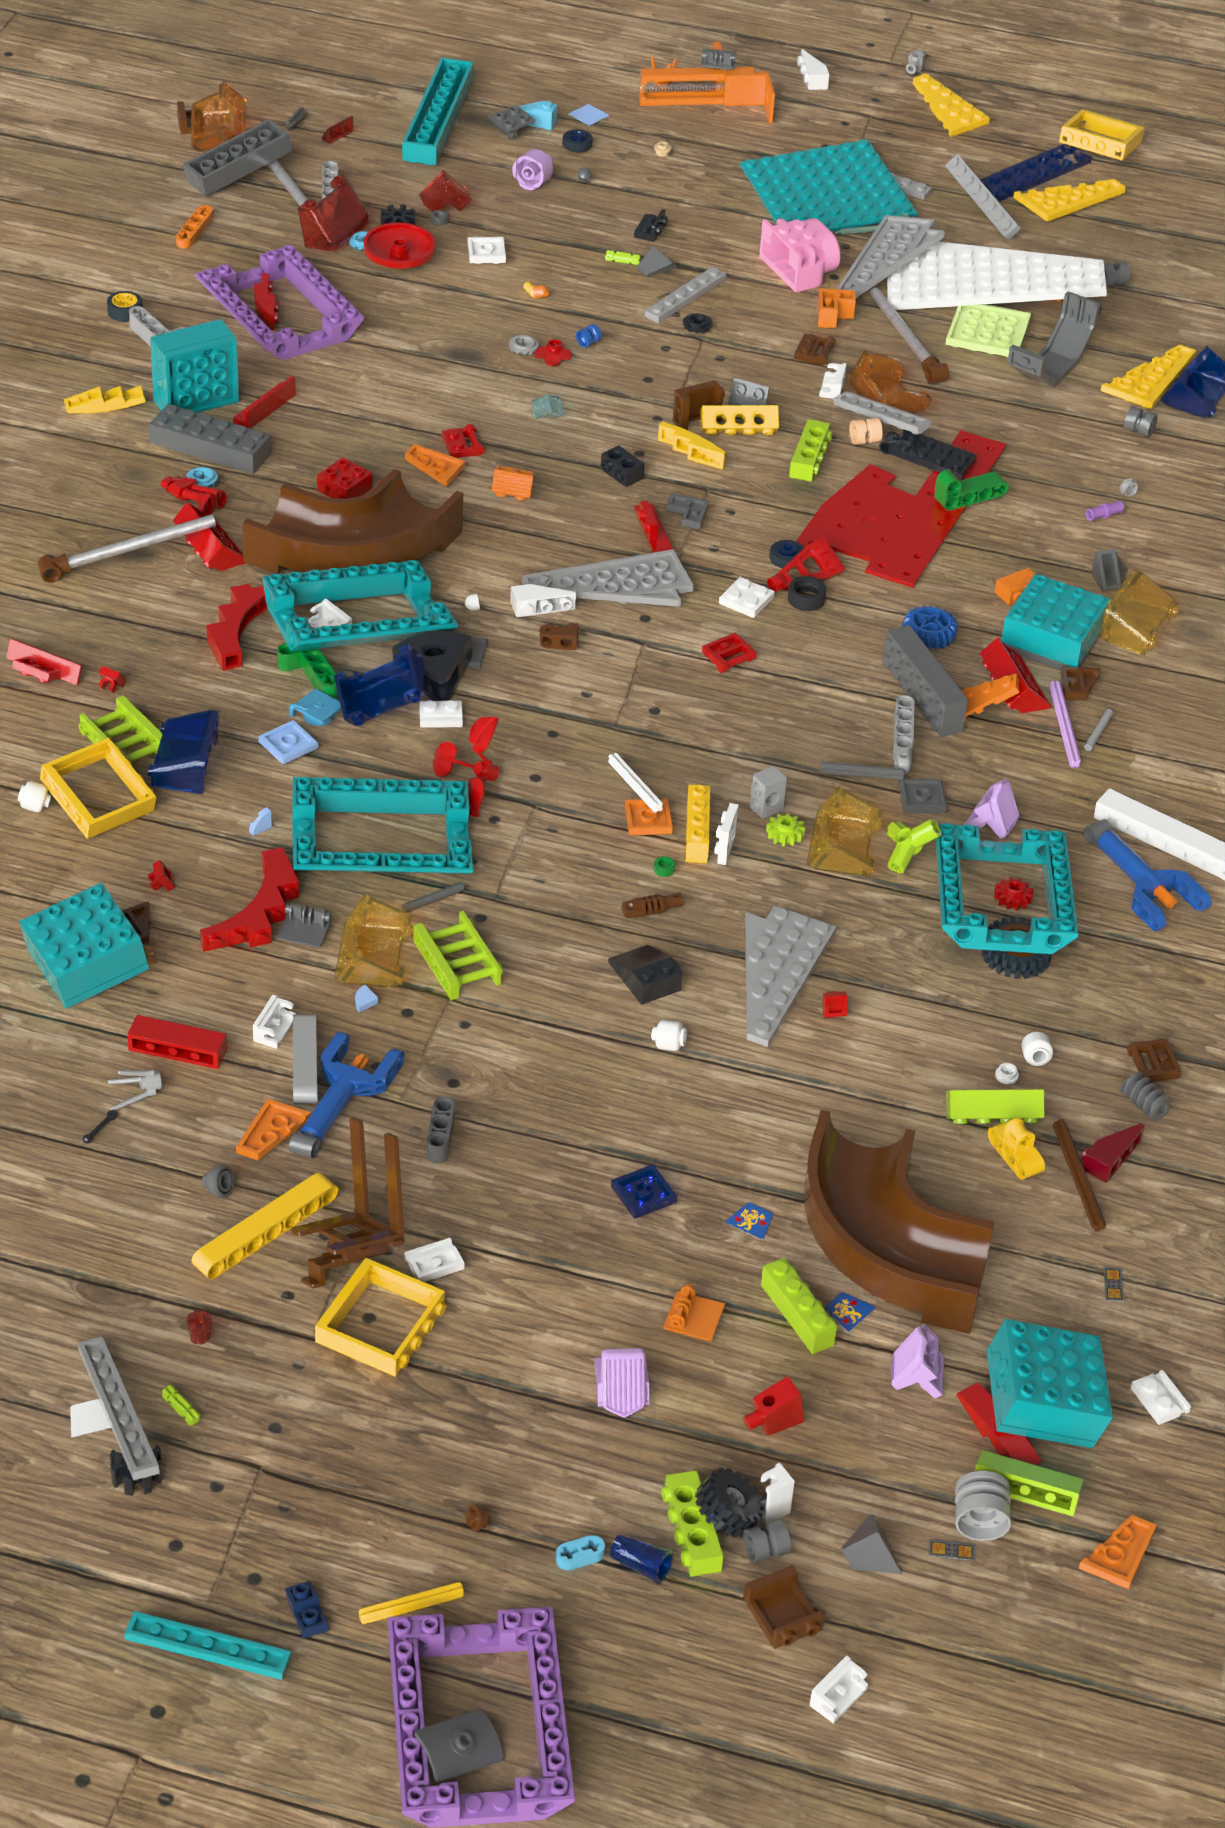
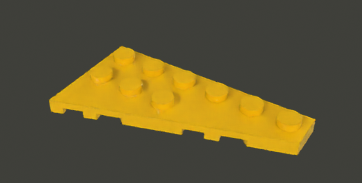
(1065, 199)
(1151, 380)

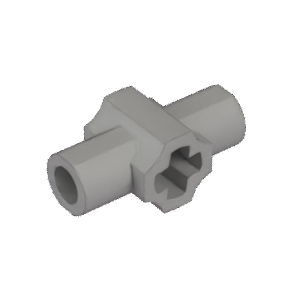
(915, 61)

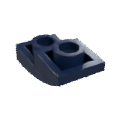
(306, 1609)

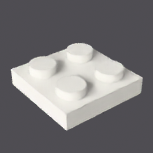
(486, 250)
(746, 597)
(726, 833)

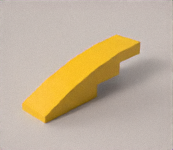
(98, 401)
(689, 443)

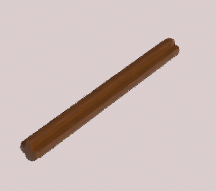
(1079, 1175)

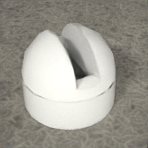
(472, 602)

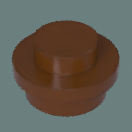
(476, 1517)

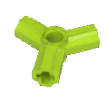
(909, 842)

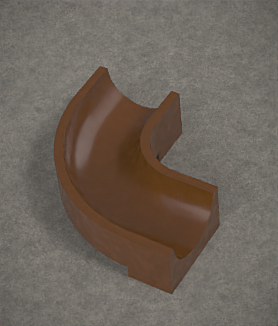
(357, 531)
(889, 1236)

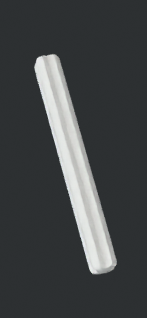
(635, 782)

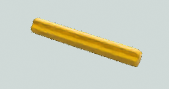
(411, 1602)

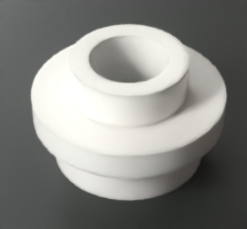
(1007, 1073)

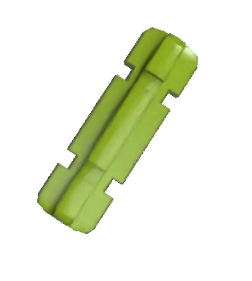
(621, 257)
(181, 1405)

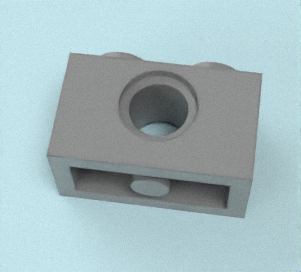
(768, 792)

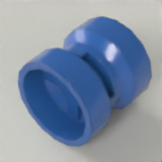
(587, 336)

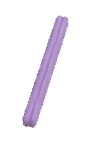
(1065, 724)

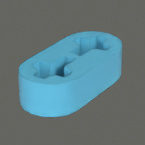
(580, 1553)

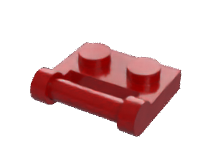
(456, 444)
(727, 647)

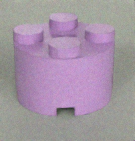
(533, 169)

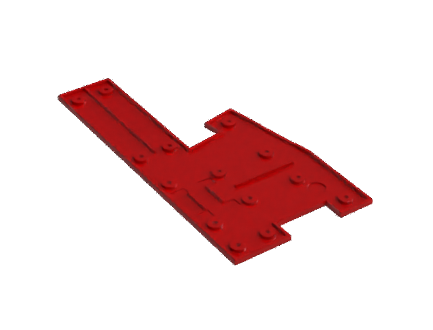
(889, 525)

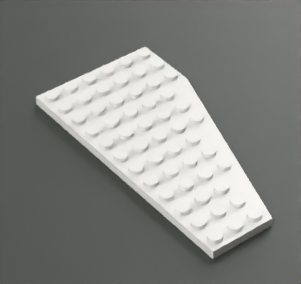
(987, 275)

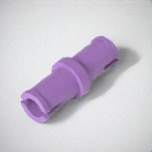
(1104, 510)

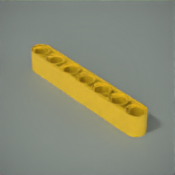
(264, 1225)

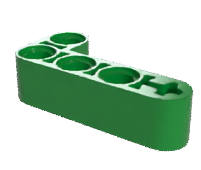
(956, 494)
(313, 665)

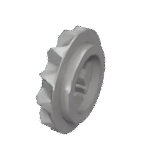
(529, 342)

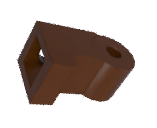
(559, 636)

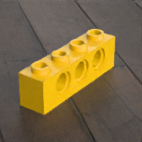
(767, 413)
(697, 823)

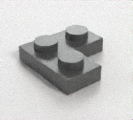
(691, 508)

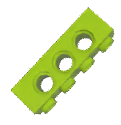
(810, 450)
(698, 1540)

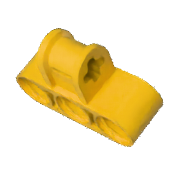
(1017, 1148)

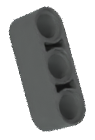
(440, 1129)

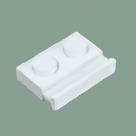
(440, 713)
(434, 1260)
(1160, 1397)

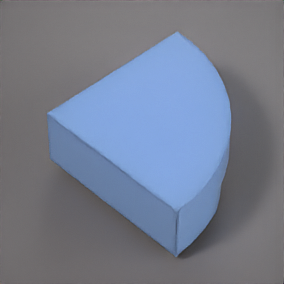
(262, 822)
(365, 999)

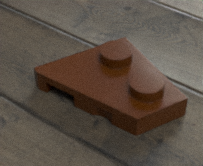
(1078, 681)
(139, 919)

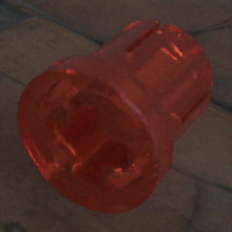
(199, 1326)

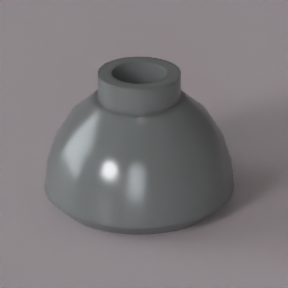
(219, 1180)

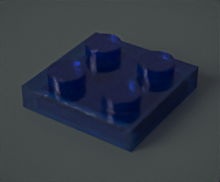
(643, 1191)

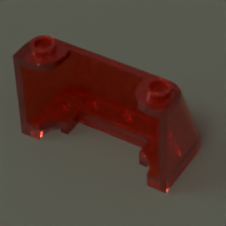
(333, 219)

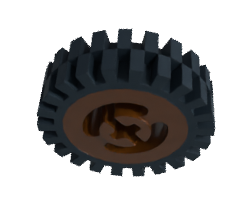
(1015, 962)

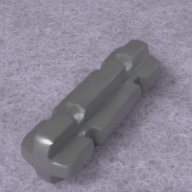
(295, 118)

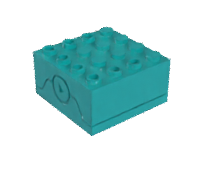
(195, 367)
(84, 945)
(1049, 1383)

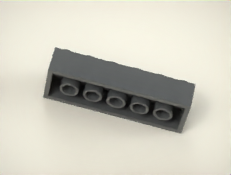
(237, 157)
(210, 438)
(925, 681)

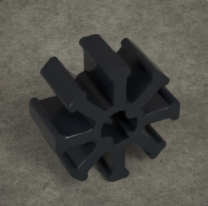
(398, 216)
(121, 1473)

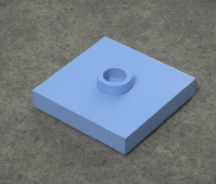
(288, 742)

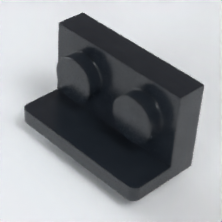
(651, 226)

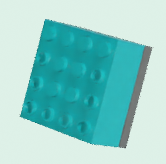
(1055, 623)

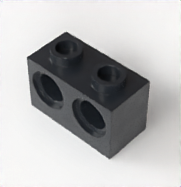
(622, 466)

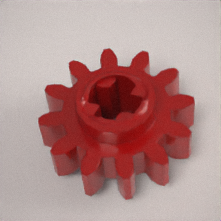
(1013, 893)

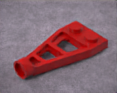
(823, 556)

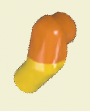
(536, 291)

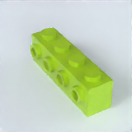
(994, 1105)
(799, 1305)
(1034, 1483)

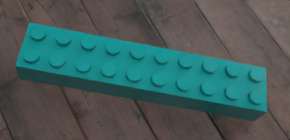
(437, 111)

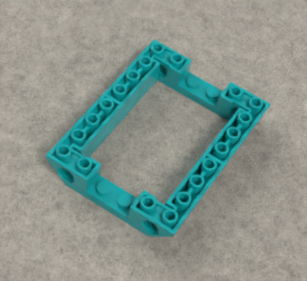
(354, 582)
(381, 796)
(971, 930)

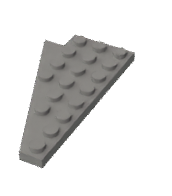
(888, 249)
(635, 579)
(777, 966)

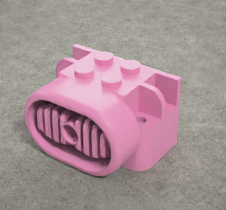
(799, 251)

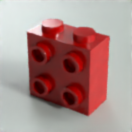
(344, 480)

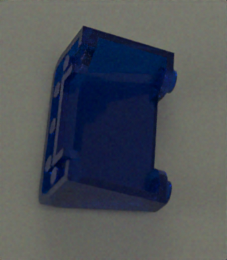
(1198, 385)
(382, 688)
(185, 751)

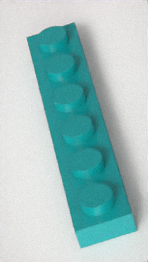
(208, 1645)

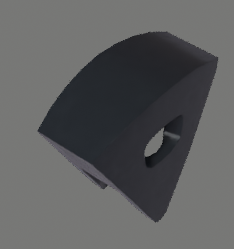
(444, 660)

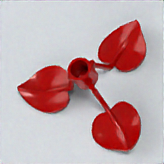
(480, 737)

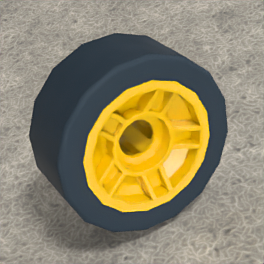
(120, 303)

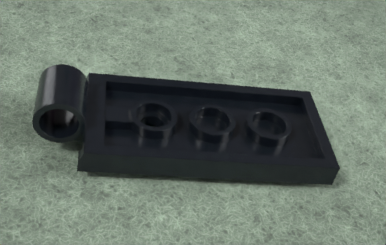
(928, 452)

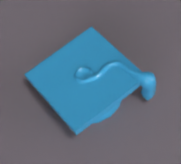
(316, 707)

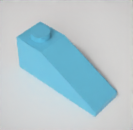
(543, 112)

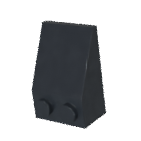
(648, 973)

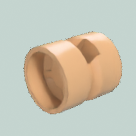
(864, 431)

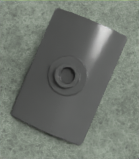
(460, 1745)

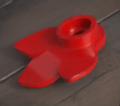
(553, 352)

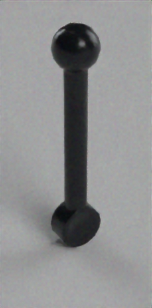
(111, 1115)

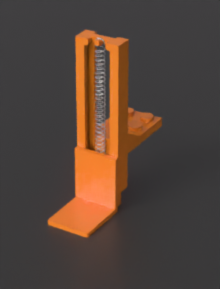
(731, 87)

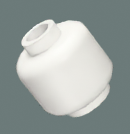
(34, 796)
(669, 1035)
(1037, 1048)

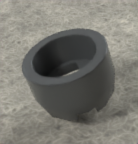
(584, 175)

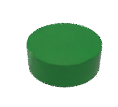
(664, 866)

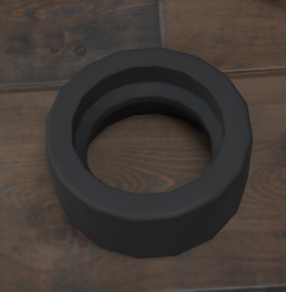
(803, 602)

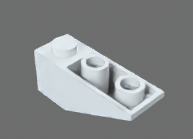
(813, 71)
(537, 599)

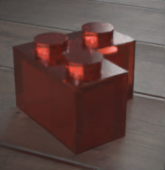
(445, 190)

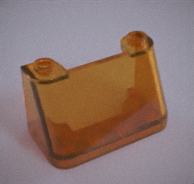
(878, 379)

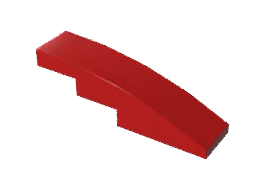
(981, 1410)

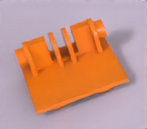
(693, 1314)

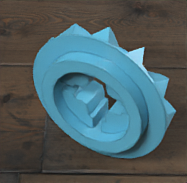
(357, 240)
(209, 475)

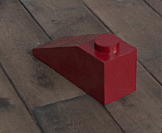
(1111, 1152)

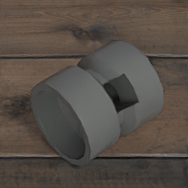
(1116, 273)
(1140, 421)
(769, 1540)

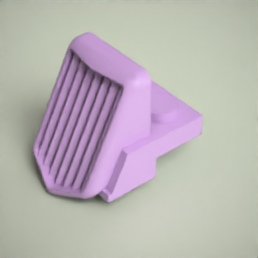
(996, 809)
(919, 1362)
(622, 1381)

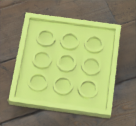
(988, 328)

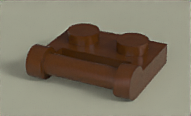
(809, 346)
(1160, 1058)

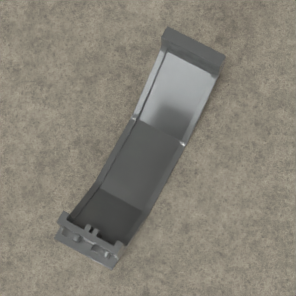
(1065, 345)

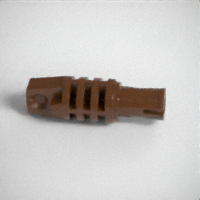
(651, 905)

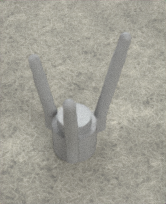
(148, 1080)

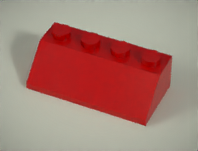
(211, 543)
(1005, 661)

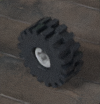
(729, 1502)

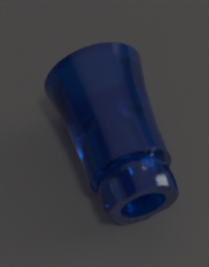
(642, 1557)

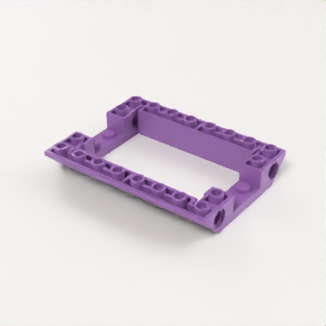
(339, 314)
(515, 1631)

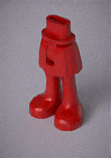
(188, 488)

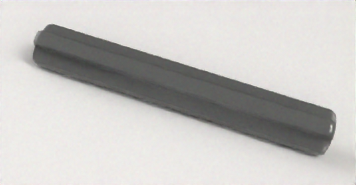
(862, 771)

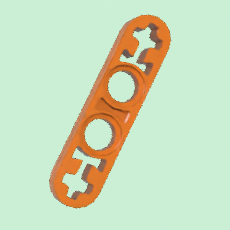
(194, 226)

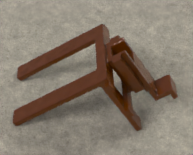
(375, 1234)

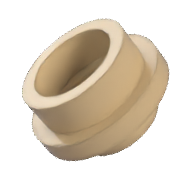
(662, 148)

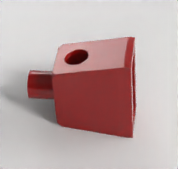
(776, 1408)

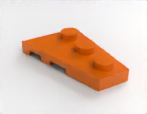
(435, 464)
(990, 692)
(270, 1128)
(1121, 1553)

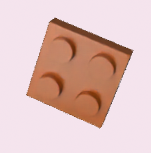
(644, 821)

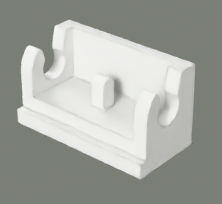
(833, 381)
(328, 615)
(273, 1022)
(778, 1494)
(839, 1689)

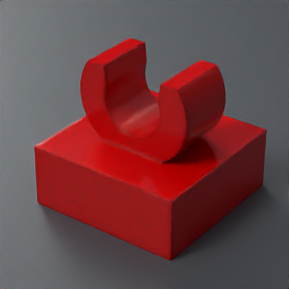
(111, 676)
(161, 877)
(834, 1004)

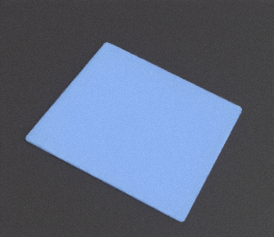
(588, 114)

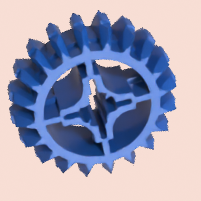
(932, 626)

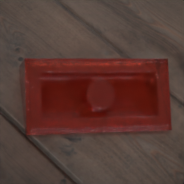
(338, 130)

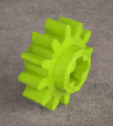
(785, 829)

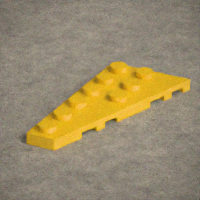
(948, 107)

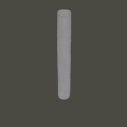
(1098, 730)

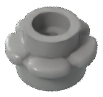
(1129, 487)

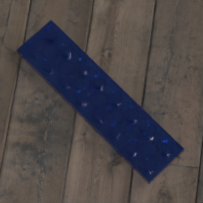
(1035, 171)

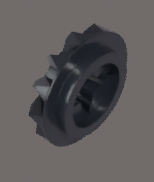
(697, 323)

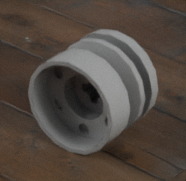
(982, 1505)

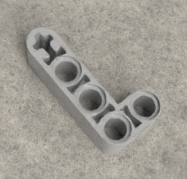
(145, 324)

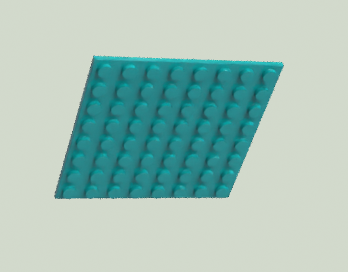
(834, 184)

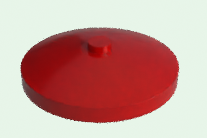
(399, 245)

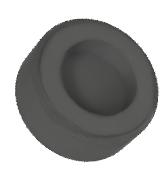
(439, 217)

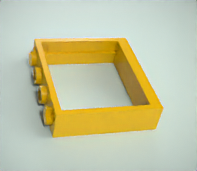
(1105, 125)
(90, 827)
(394, 1281)

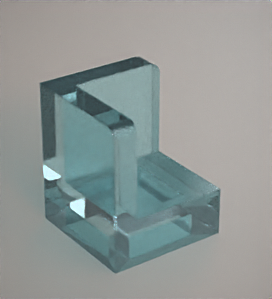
(547, 405)

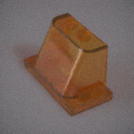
(217, 118)

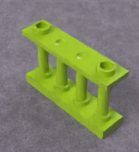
(133, 720)
(443, 968)

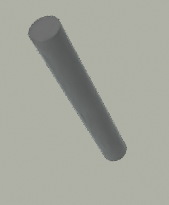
(417, 903)

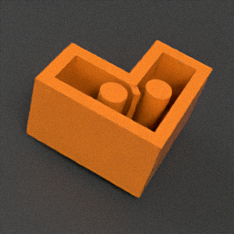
(834, 305)

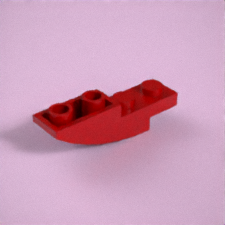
(265, 303)

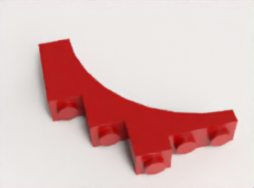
(233, 619)
(267, 907)

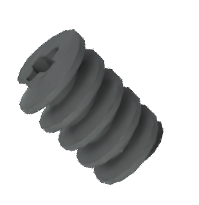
(1146, 1096)

